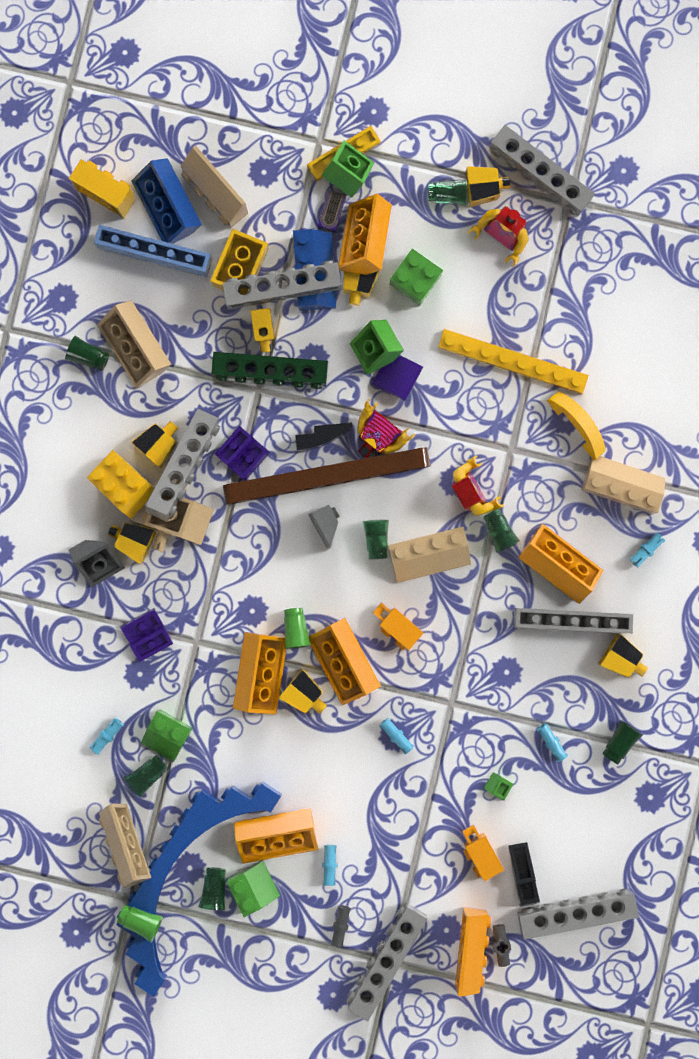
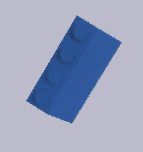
(166, 201)
(313, 248)

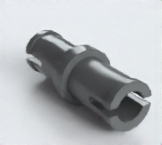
(340, 926)

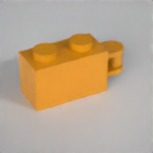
(398, 626)
(482, 854)

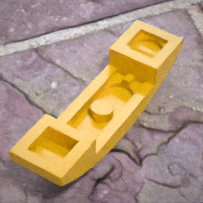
(581, 421)

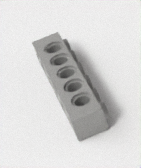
(523, 149)
(274, 293)
(202, 422)
(573, 620)
(625, 911)
(365, 1006)

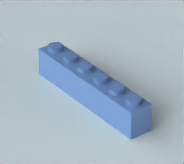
(153, 250)

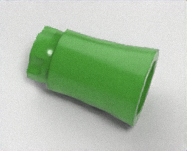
(295, 629)
(140, 922)

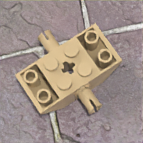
(188, 522)

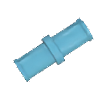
(647, 550)
(106, 735)
(396, 736)
(552, 742)
(329, 865)

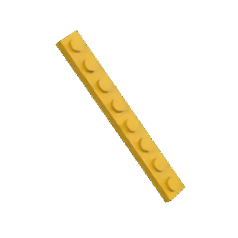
(513, 361)

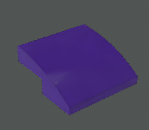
(398, 377)
(242, 453)
(146, 635)

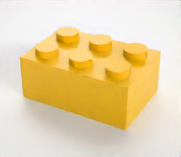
(102, 188)
(240, 257)
(121, 484)

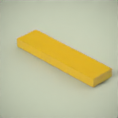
(362, 142)

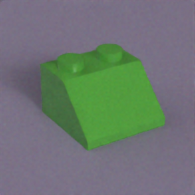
(348, 169)
(376, 345)
(166, 735)
(253, 888)

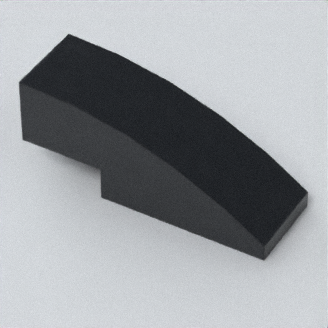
(322, 436)
(523, 874)

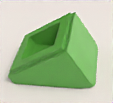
(498, 786)

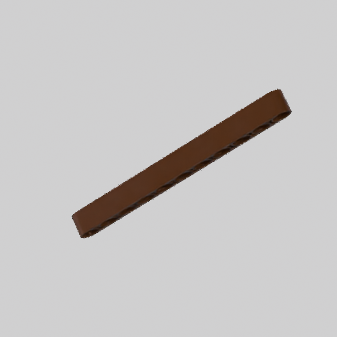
(326, 475)

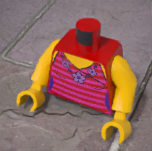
(505, 227)
(379, 433)
(469, 491)

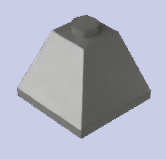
(325, 523)
(95, 561)

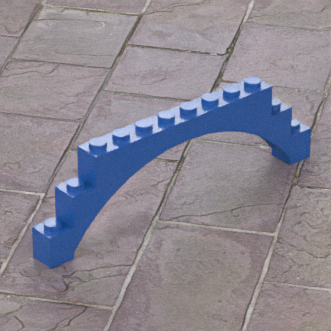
(204, 814)

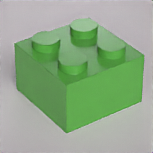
(416, 277)

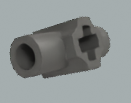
(500, 936)

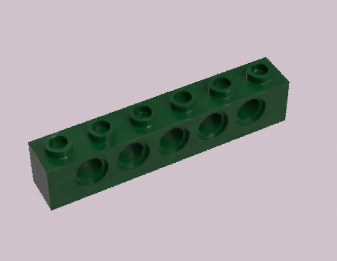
(222, 360)

